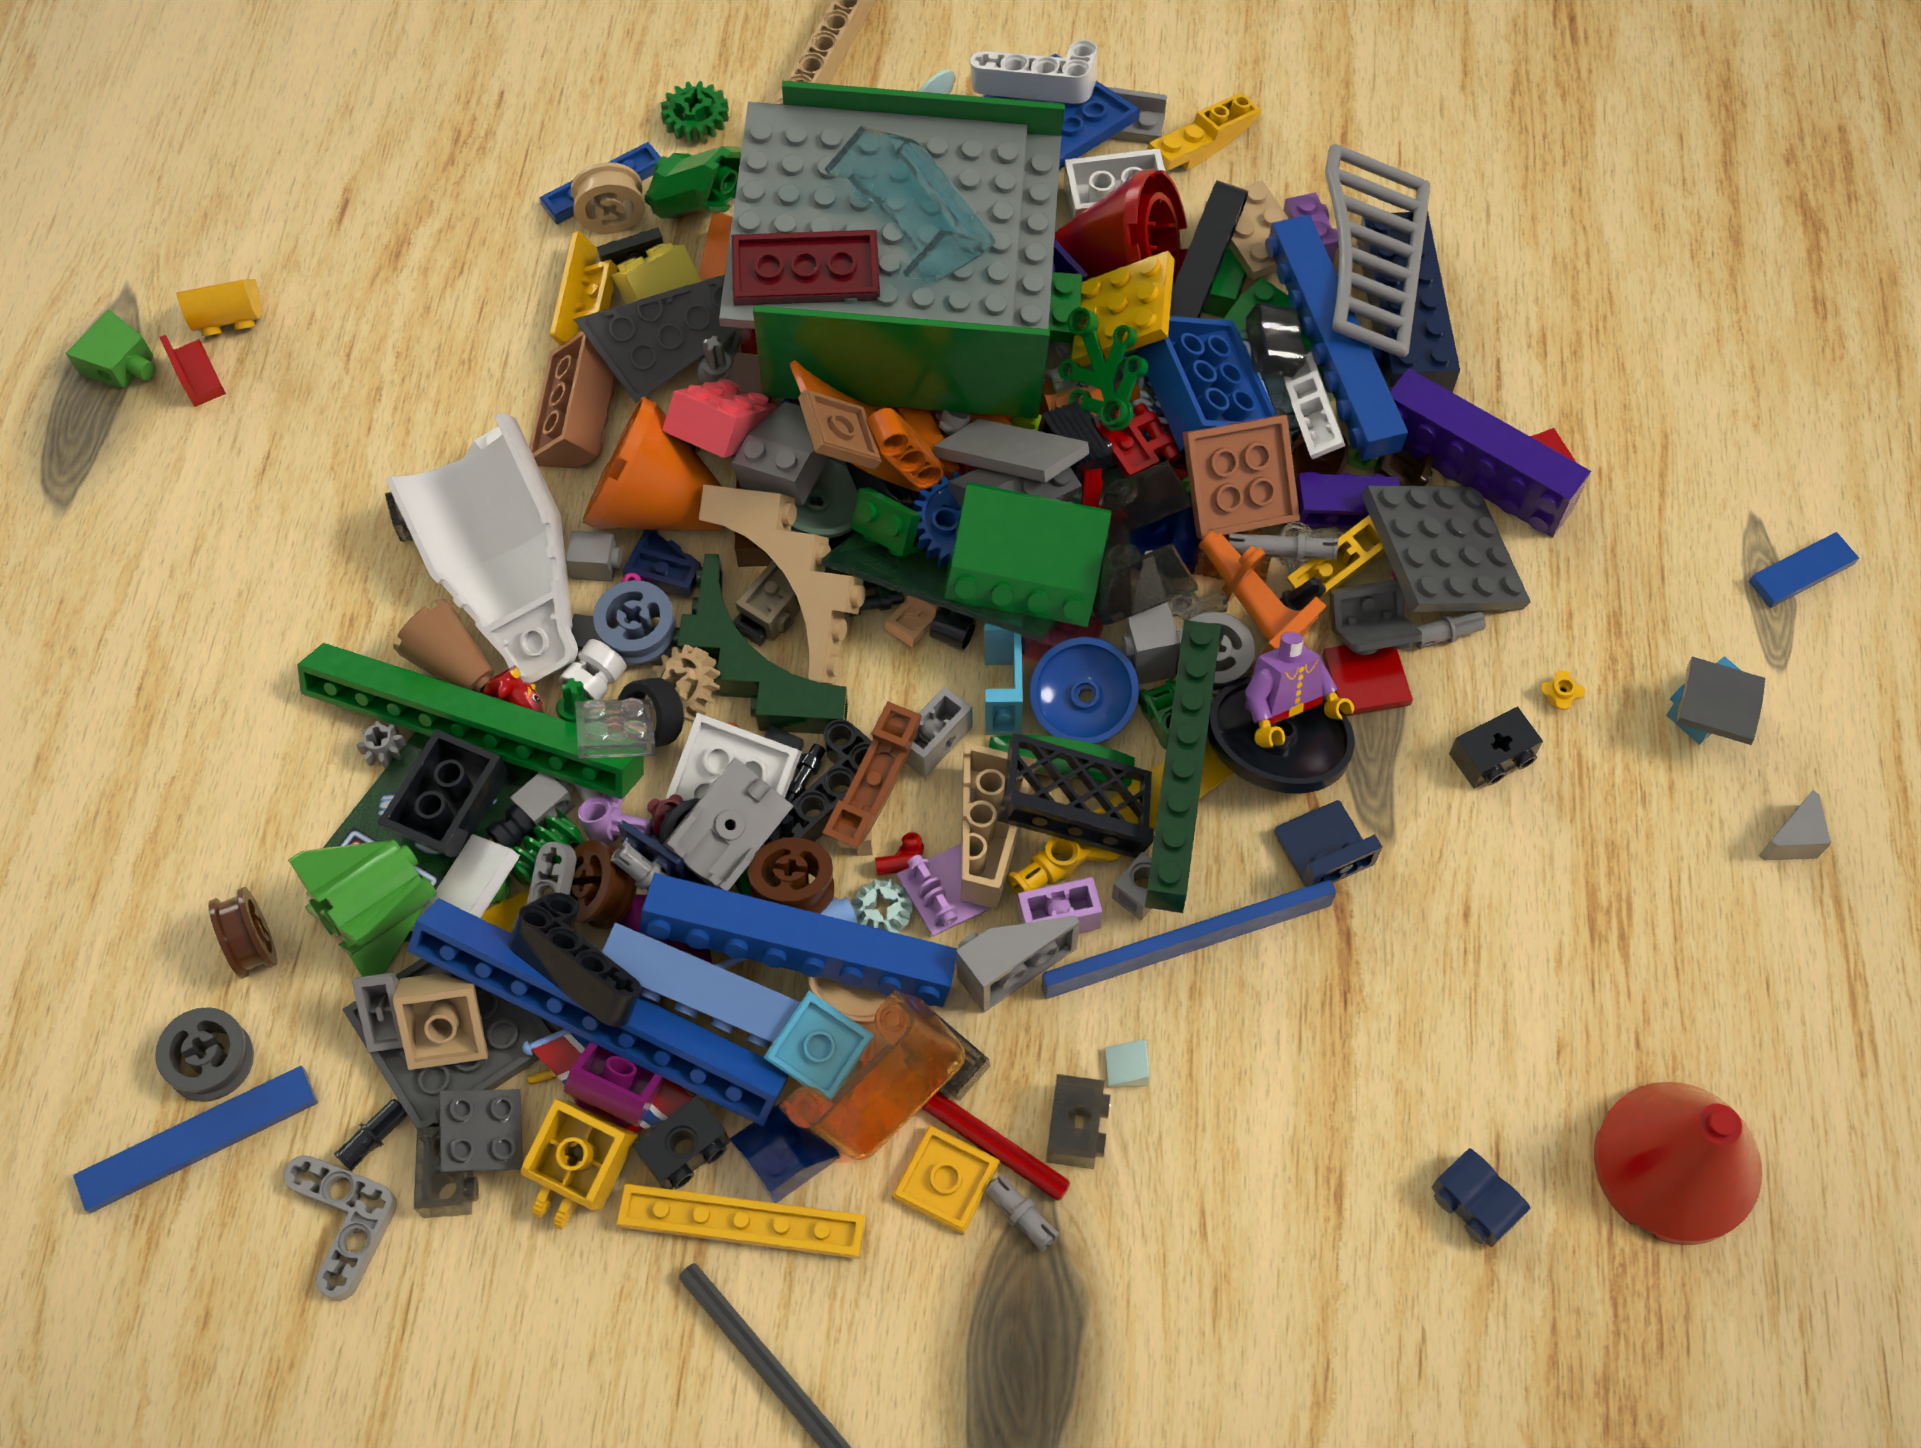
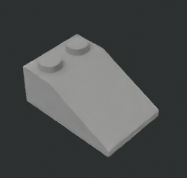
(780, 455)
(1152, 644)
(1011, 956)

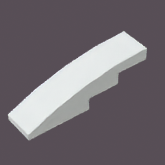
(1314, 410)

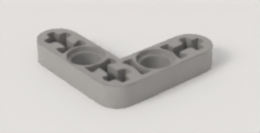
(357, 1220)

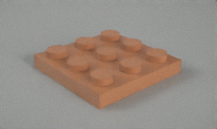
(1241, 476)

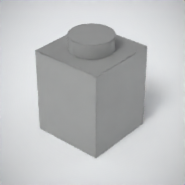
(593, 556)

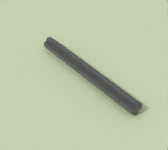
(761, 1359)

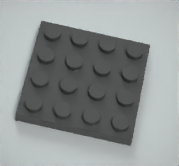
(1444, 548)
(504, 1030)

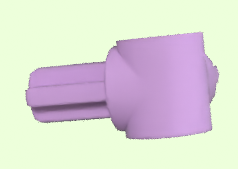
(602, 816)

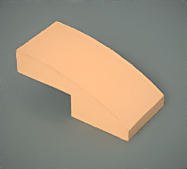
(911, 620)

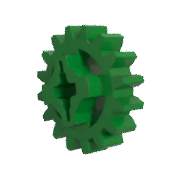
(694, 111)

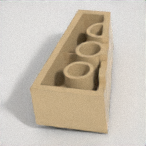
(985, 842)

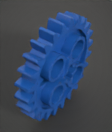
(936, 509)

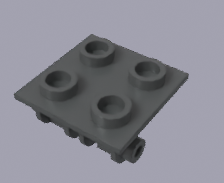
(480, 1130)

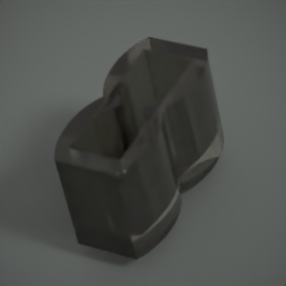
(1275, 340)

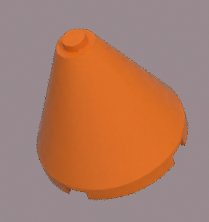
(650, 480)

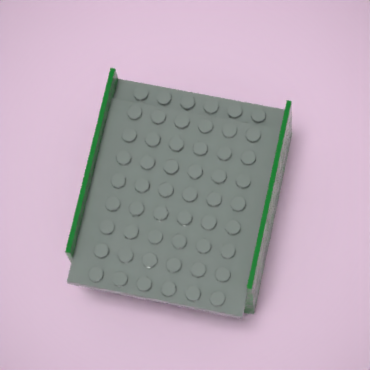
(923, 345)

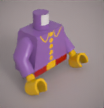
(1288, 684)

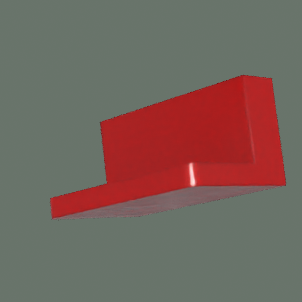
(194, 371)

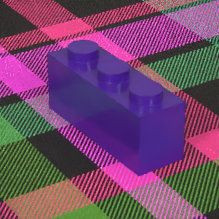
(1335, 499)

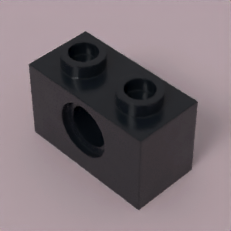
(689, 1122)

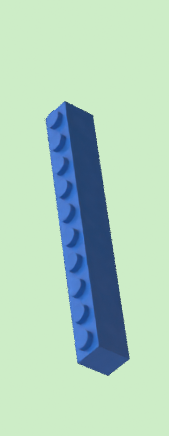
(650, 1039)

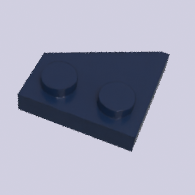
(663, 564)

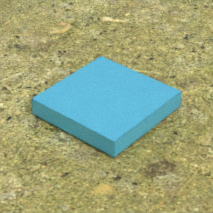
(819, 1045)

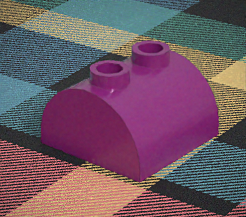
(612, 1085)

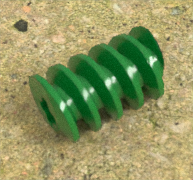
(559, 830)

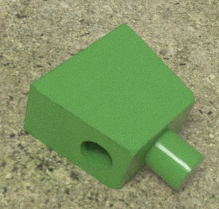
(112, 353)

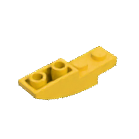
(1208, 133)

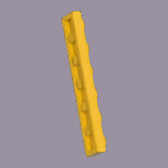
(742, 1221)

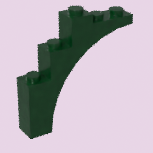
(775, 694)

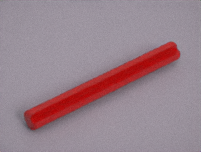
(997, 1146)

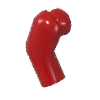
(892, 864)

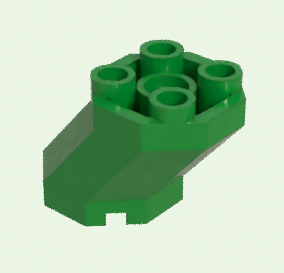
(694, 183)

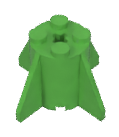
(366, 897)

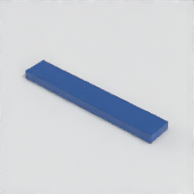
(194, 1139)

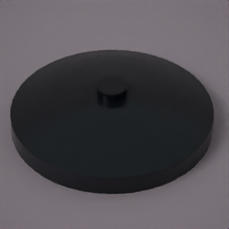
(1309, 760)

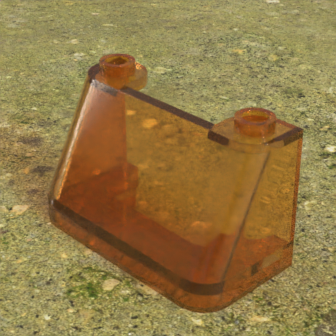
(889, 1088)

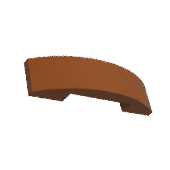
(875, 776)

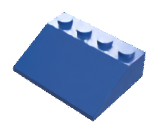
(1204, 376)

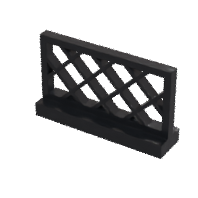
(1075, 820)

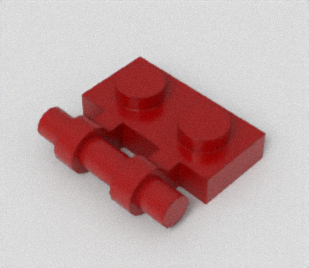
(1130, 447)

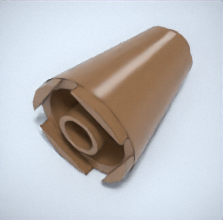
(444, 647)

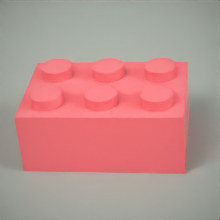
(716, 416)

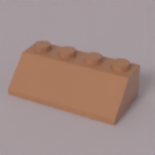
(572, 406)

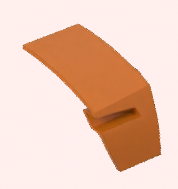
(902, 440)

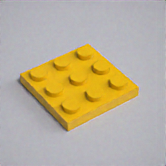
(1130, 297)

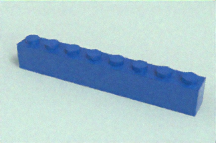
(1347, 364)
(797, 940)

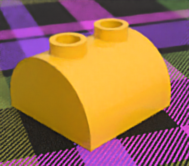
(220, 306)

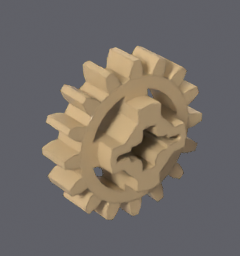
(691, 683)

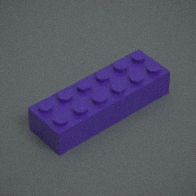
(1488, 454)

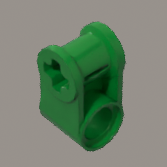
(1157, 708)

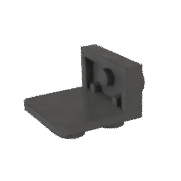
(1372, 617)

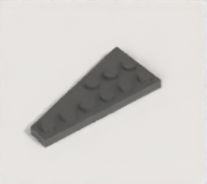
(657, 335)

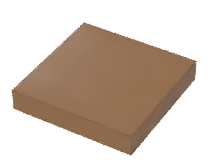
(839, 429)

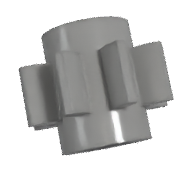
(381, 744)

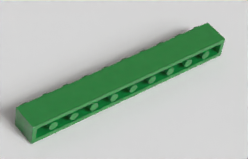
(490, 723)

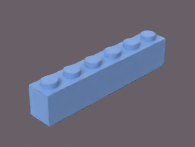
(700, 986)

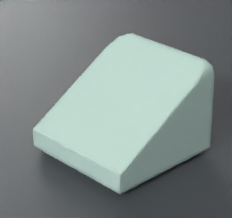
(1127, 1064)

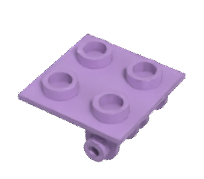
(936, 890)

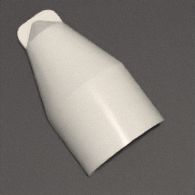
(497, 549)

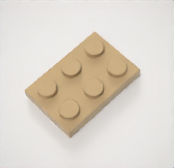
(1254, 228)

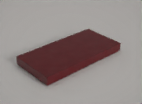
(805, 267)

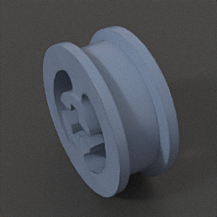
(641, 603)

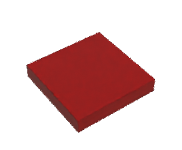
(1369, 680)

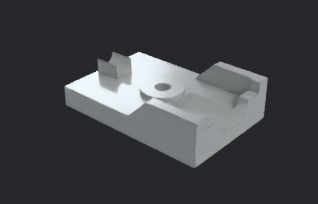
(705, 843)

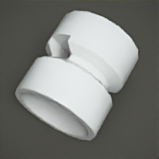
(596, 668)

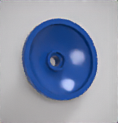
(1078, 667)

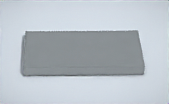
(1012, 450)

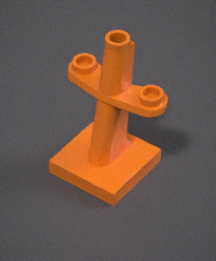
(1255, 596)

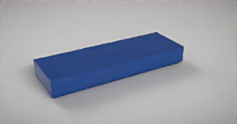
(1803, 569)

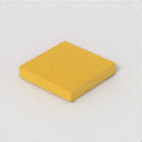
(946, 1179)

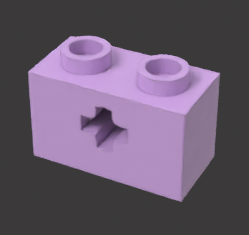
(1063, 900)

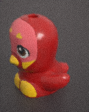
(511, 688)

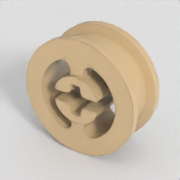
(608, 197)

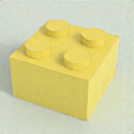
(662, 271)

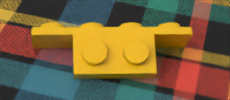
(583, 289)

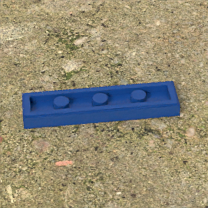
(559, 201)

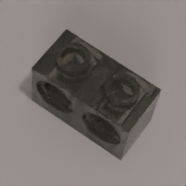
(430, 1180)

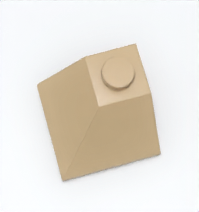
(439, 1021)

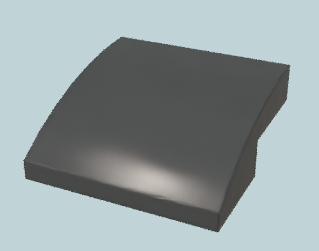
(1721, 700)

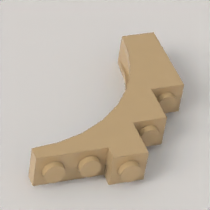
(822, 596)

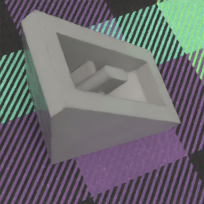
(1802, 835)
(377, 1011)

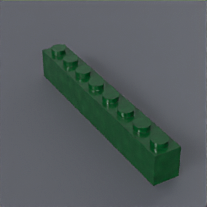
(1183, 767)

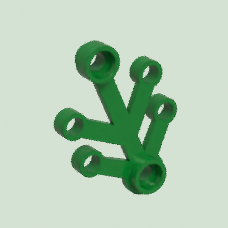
(1104, 371)

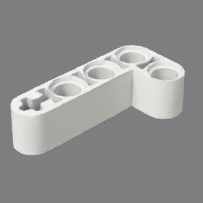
(1037, 76)

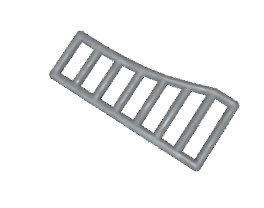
(1349, 254)

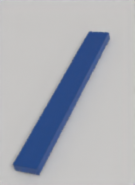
(1187, 939)

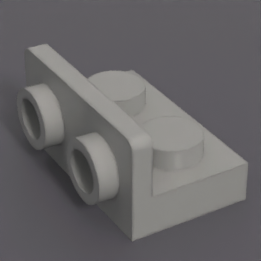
(1152, 116)

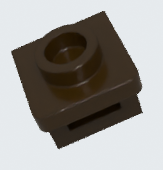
(1406, 467)

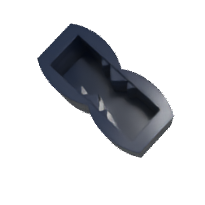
(1480, 1198)

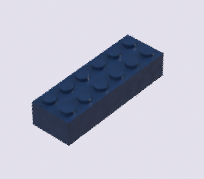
(1432, 340)

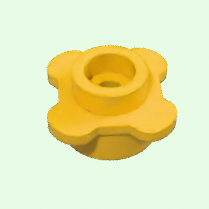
(1561, 699)

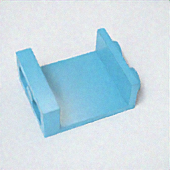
(1003, 706)

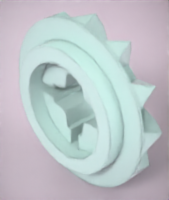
(897, 914)

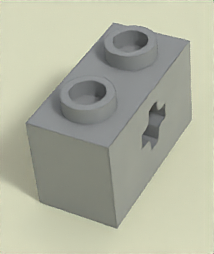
(942, 726)

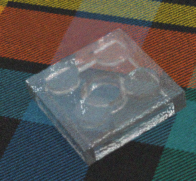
(614, 728)

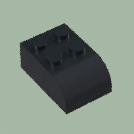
(445, 794)

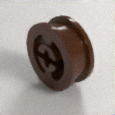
(790, 863)
(600, 886)
(242, 932)

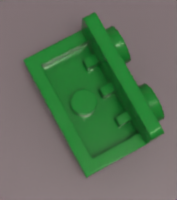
(886, 522)

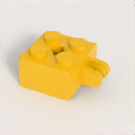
(555, 1166)

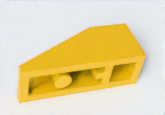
(1355, 553)

